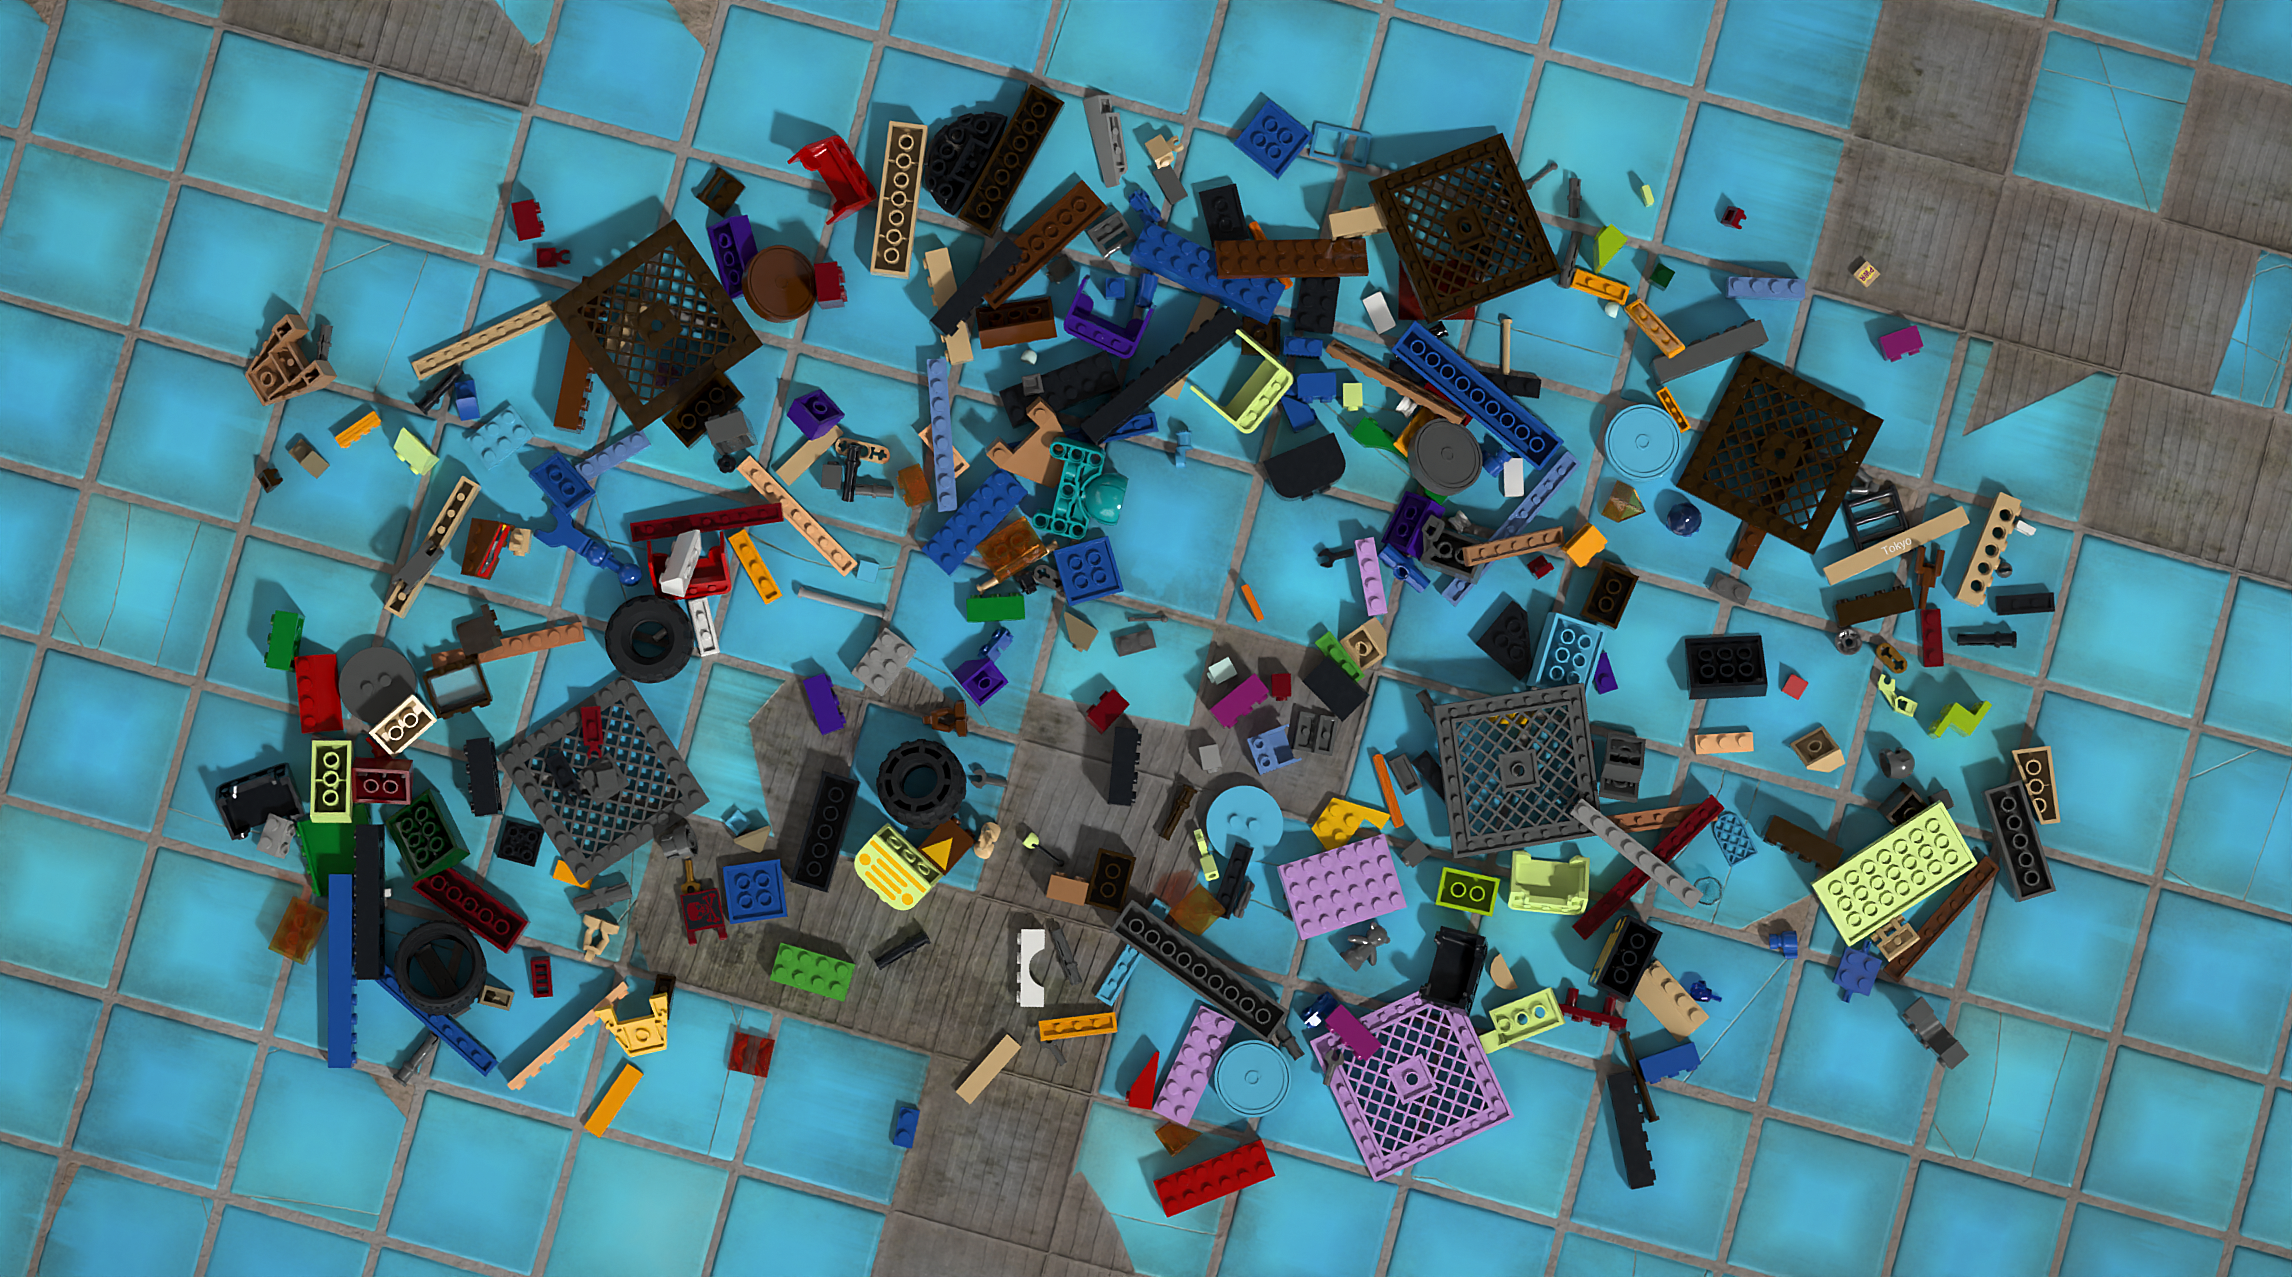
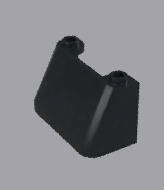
(251, 798)
(1455, 970)

